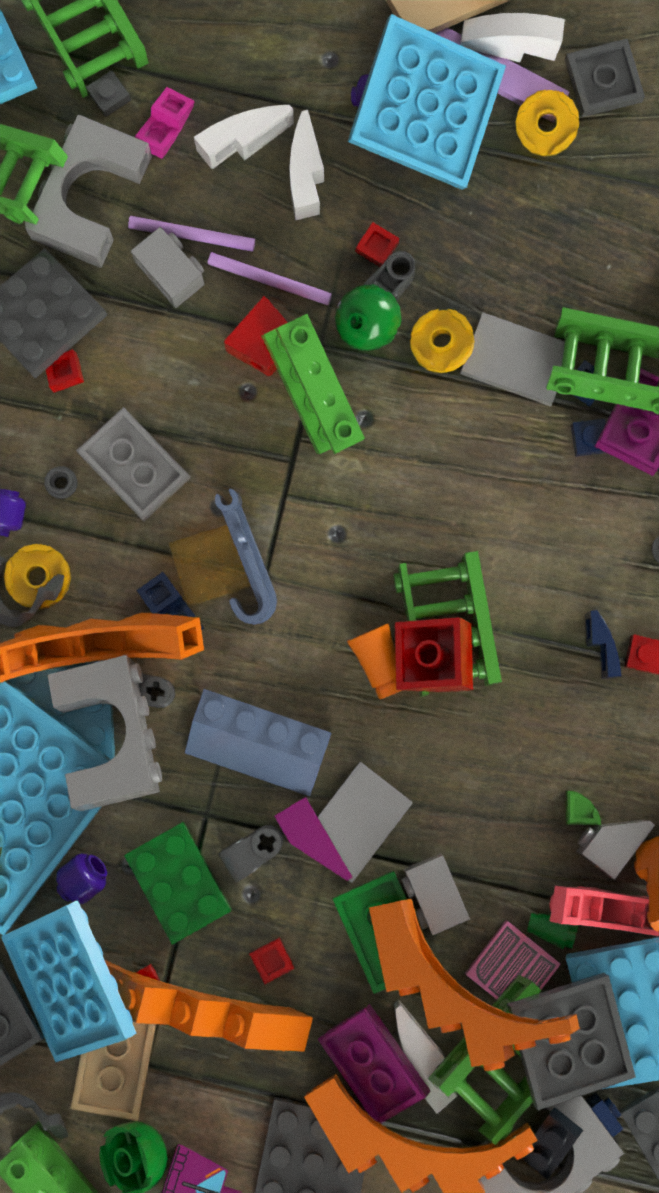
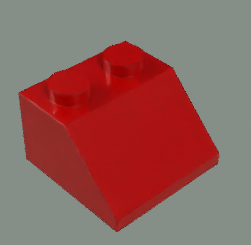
(434, 655)

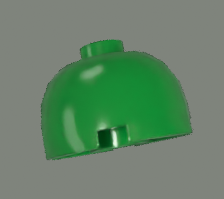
(367, 317)
(133, 1157)

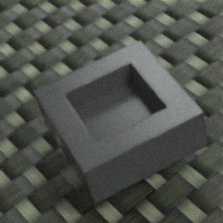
(108, 93)

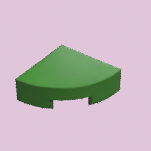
(580, 810)

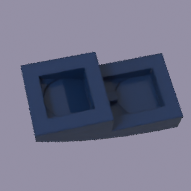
(163, 597)
(599, 635)

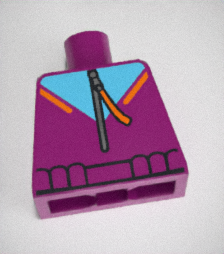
(195, 1174)

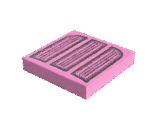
(506, 957)

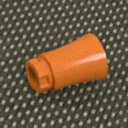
(378, 659)

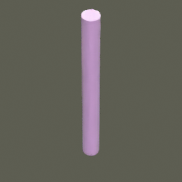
(192, 233)
(269, 278)

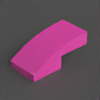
(166, 121)

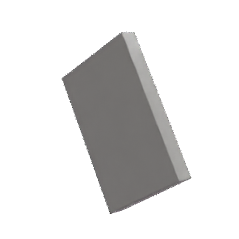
(514, 358)
(133, 464)
(362, 816)

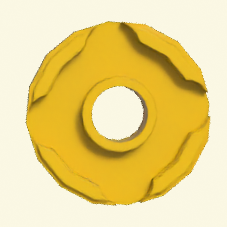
(540, 104)
(442, 358)
(23, 562)

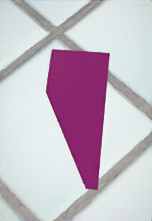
(308, 835)

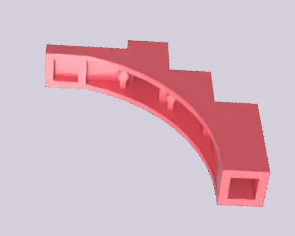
(600, 909)

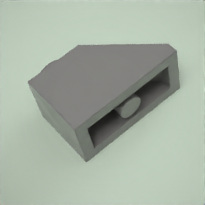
(613, 844)

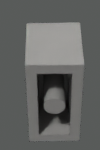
(168, 266)
(436, 894)

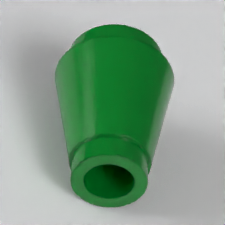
(554, 933)

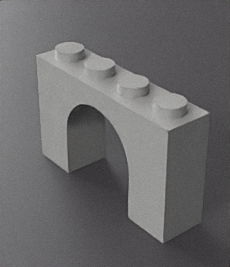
(88, 148)
(132, 770)
(588, 1156)

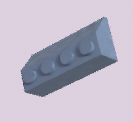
(257, 742)

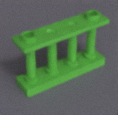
(113, 22)
(43, 153)
(605, 333)
(313, 386)
(473, 603)
(453, 1072)
(41, 1166)

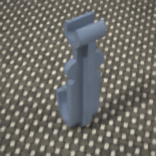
(251, 561)

